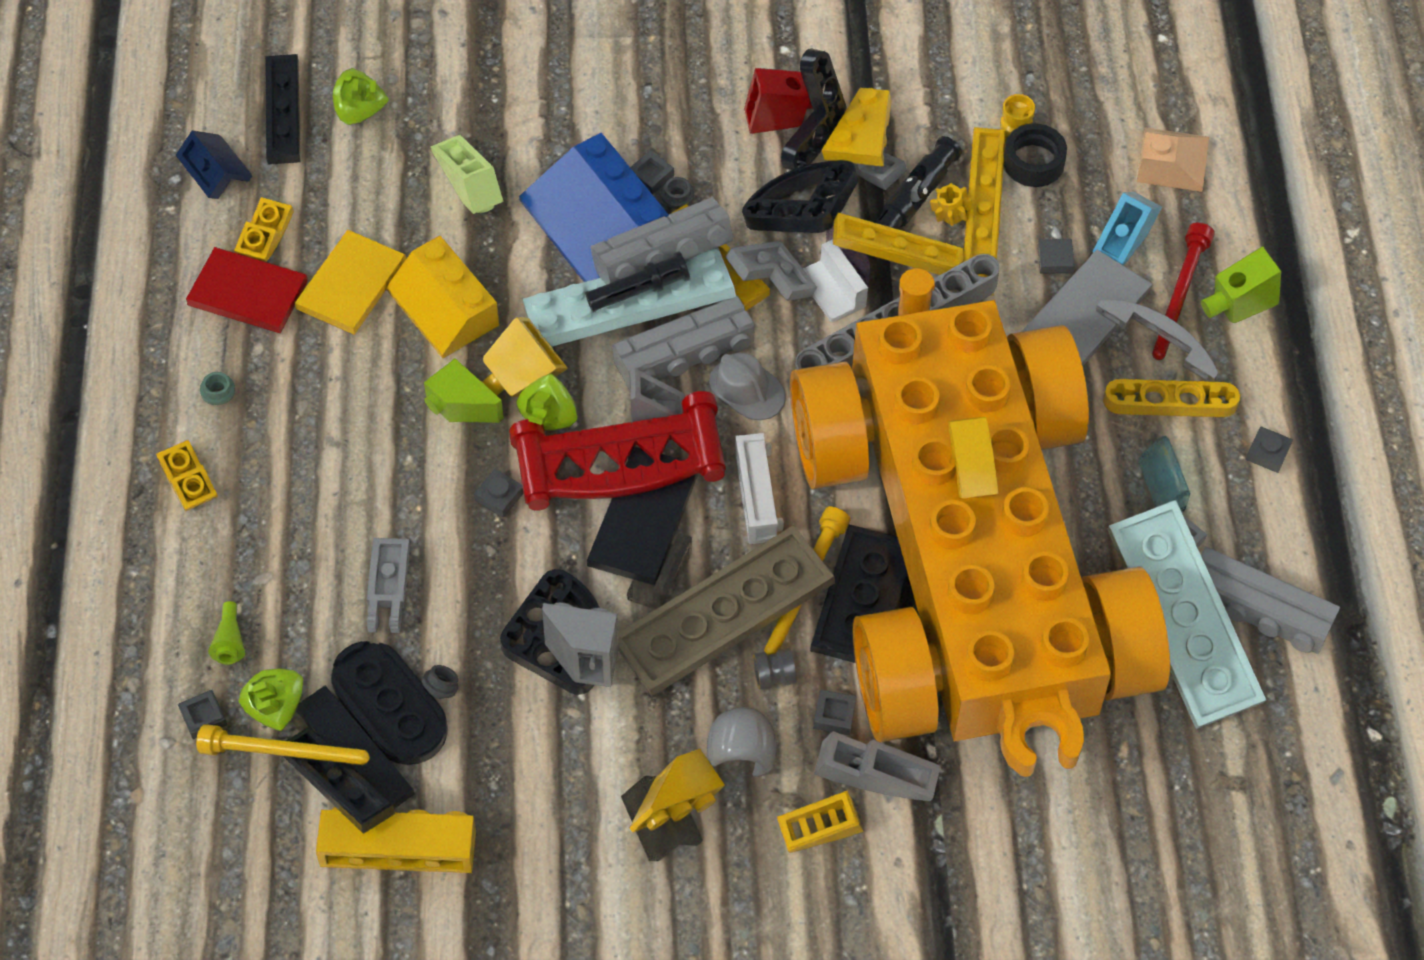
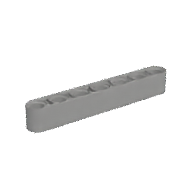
(962, 278)

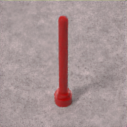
(1198, 239)

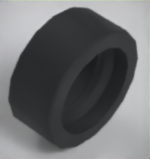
(1035, 135)

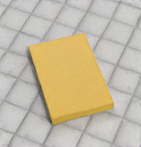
(350, 282)

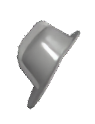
(747, 386)

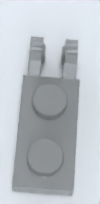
(387, 581)

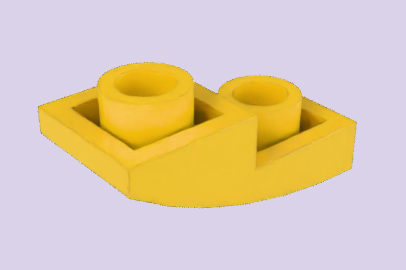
(265, 230)
(973, 457)
(186, 475)

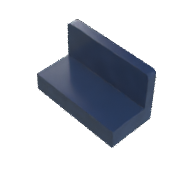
(211, 162)

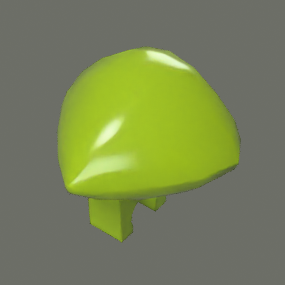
(357, 97)
(547, 403)
(272, 697)

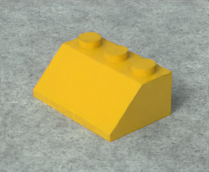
(443, 297)

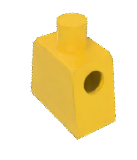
(520, 358)

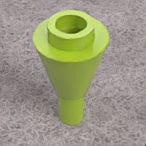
(227, 642)

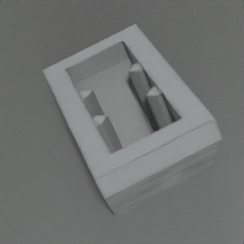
(652, 397)

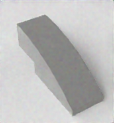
(876, 768)

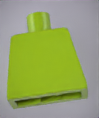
(1245, 288)

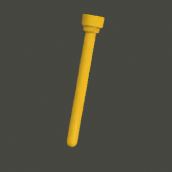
(833, 524)
(213, 740)

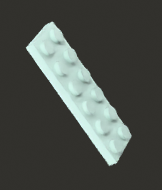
(566, 315)
(1203, 645)

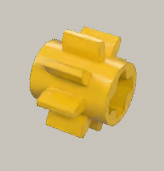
(951, 204)

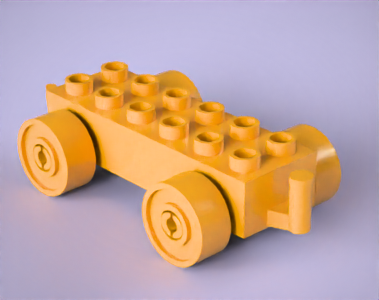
(993, 576)

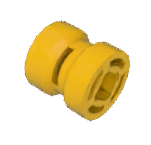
(1016, 111)

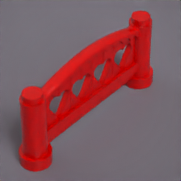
(693, 431)

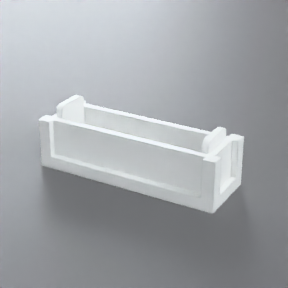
(756, 488)

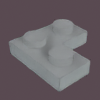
(775, 262)

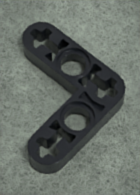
(827, 106)

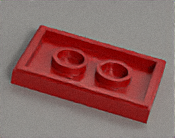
(247, 290)

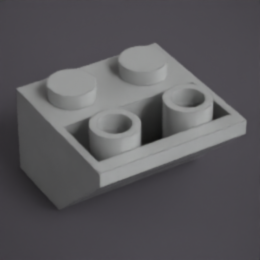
(582, 641)

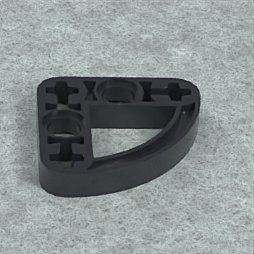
(767, 210)
(534, 638)

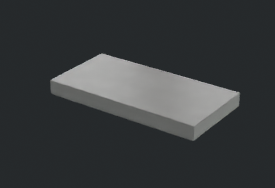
(1078, 299)

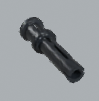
(653, 277)

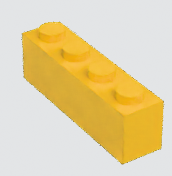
(399, 843)

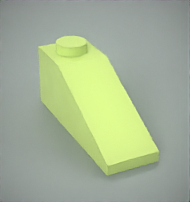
(468, 174)

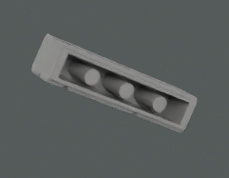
(687, 230)
(686, 341)
(1270, 603)

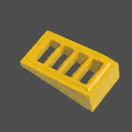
(816, 810)

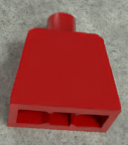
(776, 100)

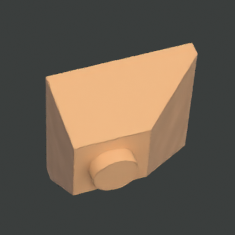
(1173, 159)

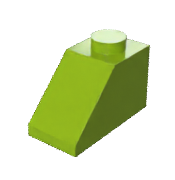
(461, 396)

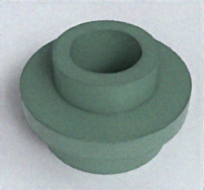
(215, 381)

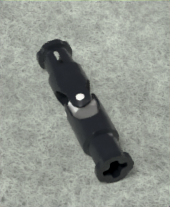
(919, 184)

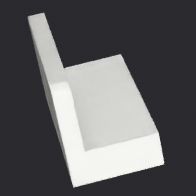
(838, 284)

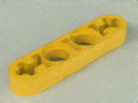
(1171, 403)

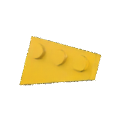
(862, 129)

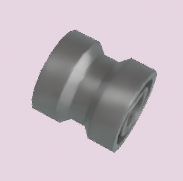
(774, 668)

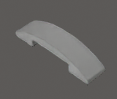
(1123, 312)

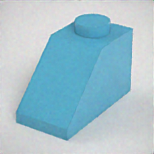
(1127, 226)

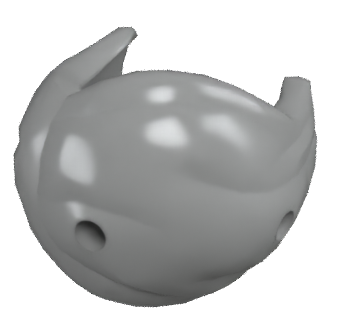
(742, 736)

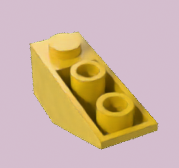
(680, 788)

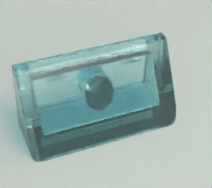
(1164, 474)

